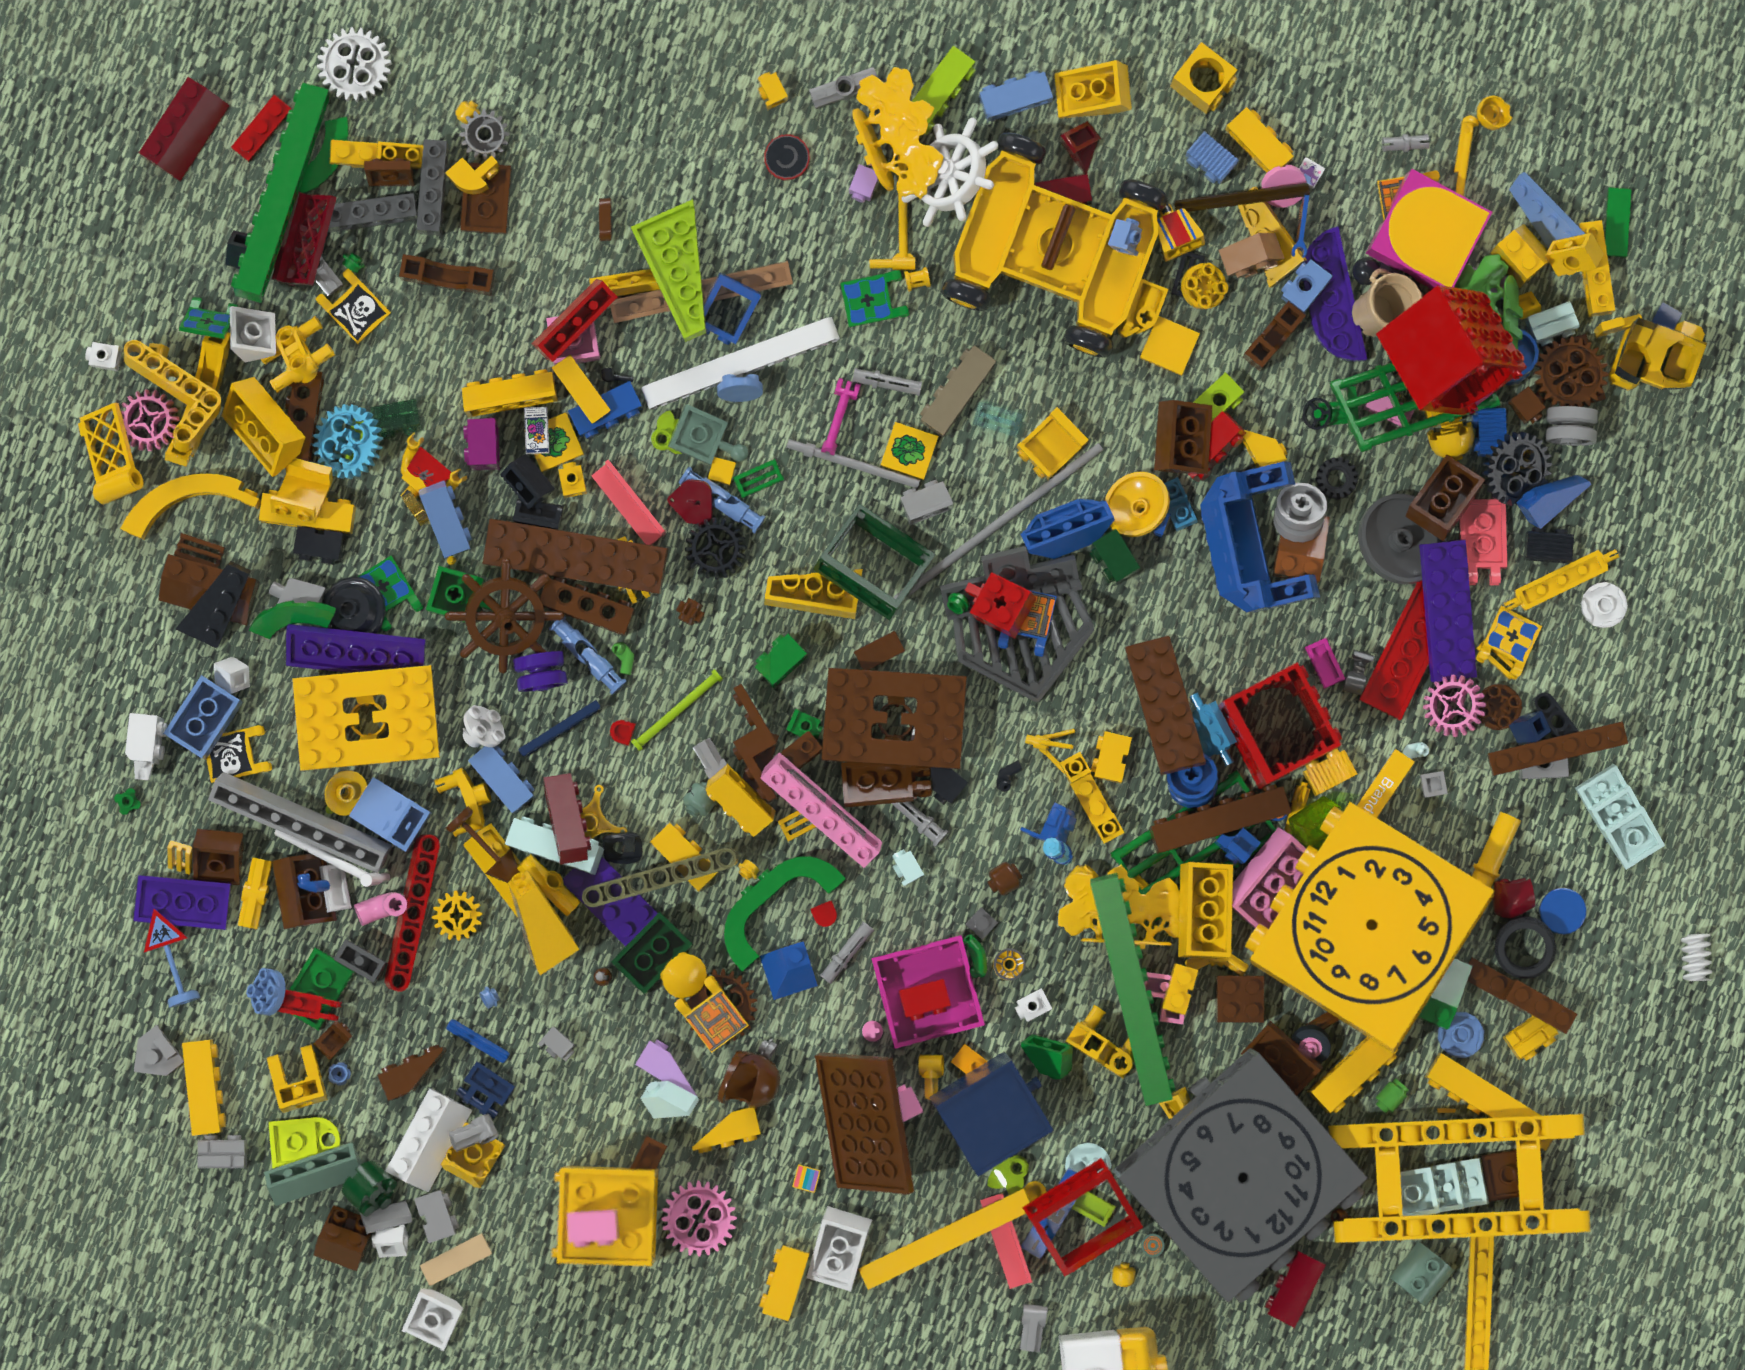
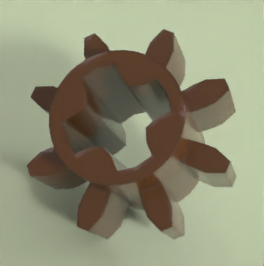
(690, 612)

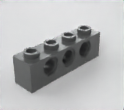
(432, 187)
(373, 212)

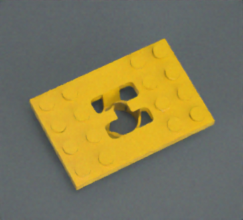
(408, 713)

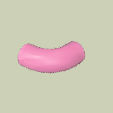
(380, 907)

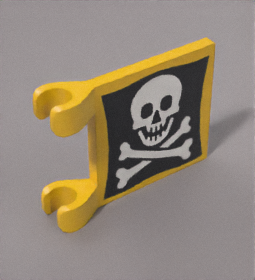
(356, 309)
(235, 756)

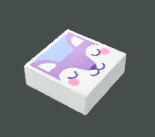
(1312, 171)

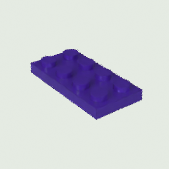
(183, 901)
(622, 917)

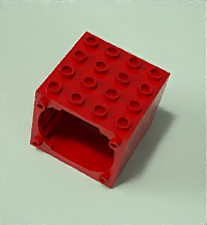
(1451, 350)
(1295, 680)

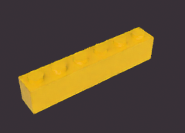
(1478, 1093)

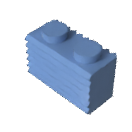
(1211, 158)

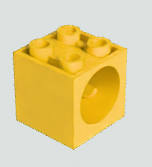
(1204, 58)

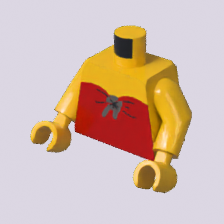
(423, 470)

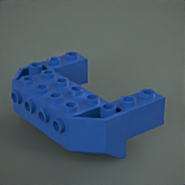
(1237, 542)

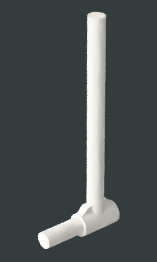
(366, 878)

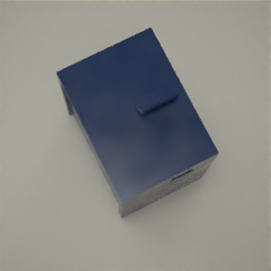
(992, 1113)

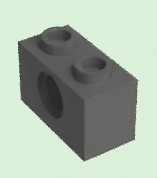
(360, 961)

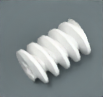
(1696, 957)

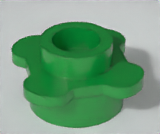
(353, 262)
(133, 804)

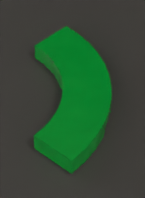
(320, 168)
(291, 613)

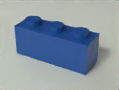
(621, 402)

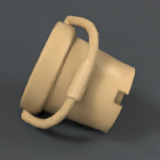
(1384, 301)

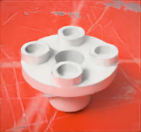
(482, 727)

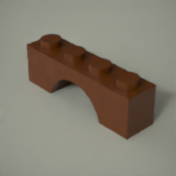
(453, 277)

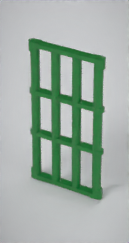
(1397, 410)
(1119, 853)

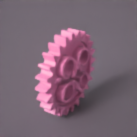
(718, 1229)

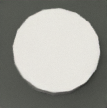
(1597, 610)

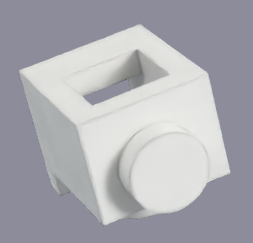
(110, 361)
(1037, 997)
(391, 1241)

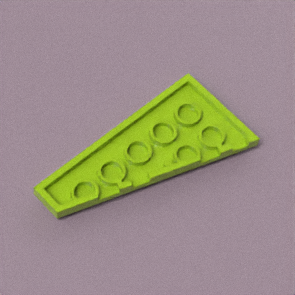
(673, 257)

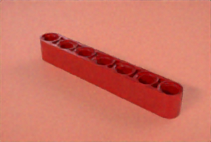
(415, 924)

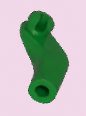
(978, 956)

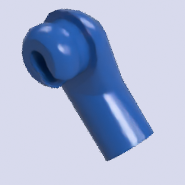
(313, 886)

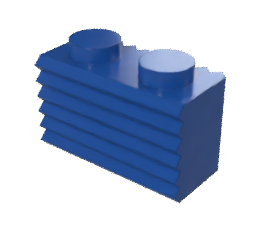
(1490, 426)

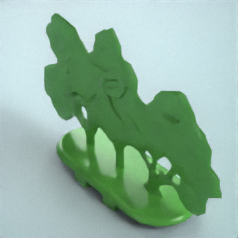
(1488, 276)

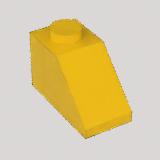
(1264, 449)

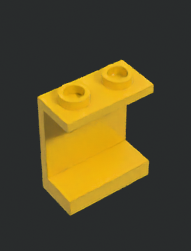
(302, 491)

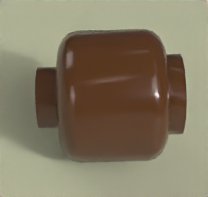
(1004, 878)

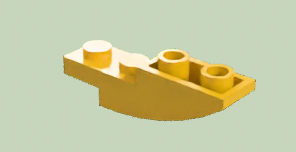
(355, 153)

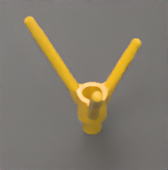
(1043, 743)

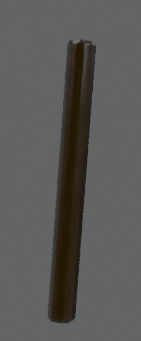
(1243, 197)

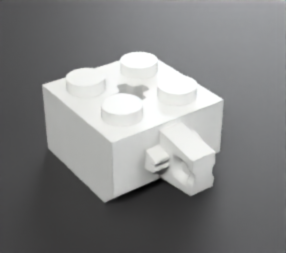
(144, 743)

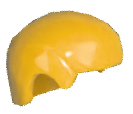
(1487, 109)

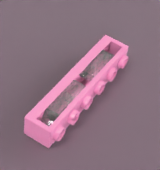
(821, 810)

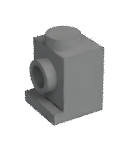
(557, 1044)

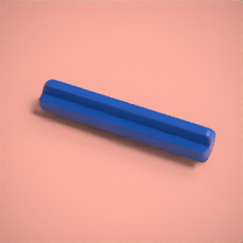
(477, 1040)

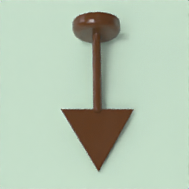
(505, 866)

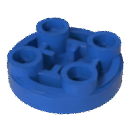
(1562, 910)

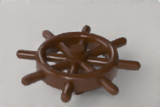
(504, 615)

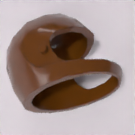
(750, 1080)

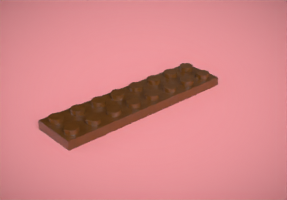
(576, 556)

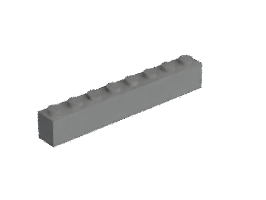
(300, 822)

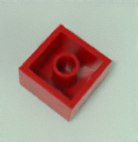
(925, 998)

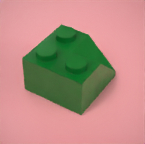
(781, 661)

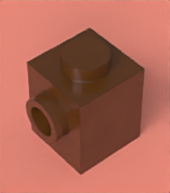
(1528, 405)

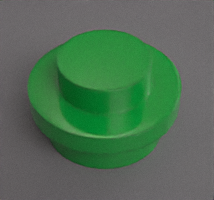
(958, 603)

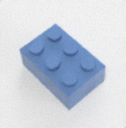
(203, 717)

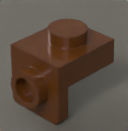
(333, 1039)

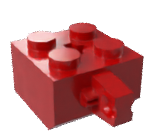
(988, 603)

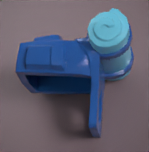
(1055, 834)

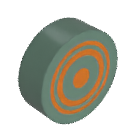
(1152, 1245)

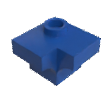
(1238, 847)

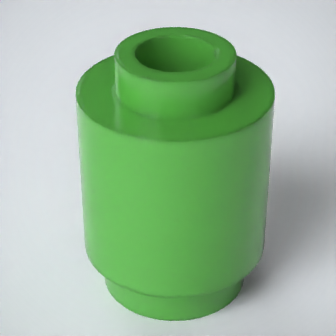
(1391, 1096)

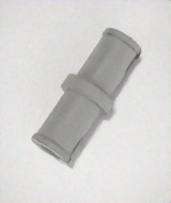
(1405, 143)

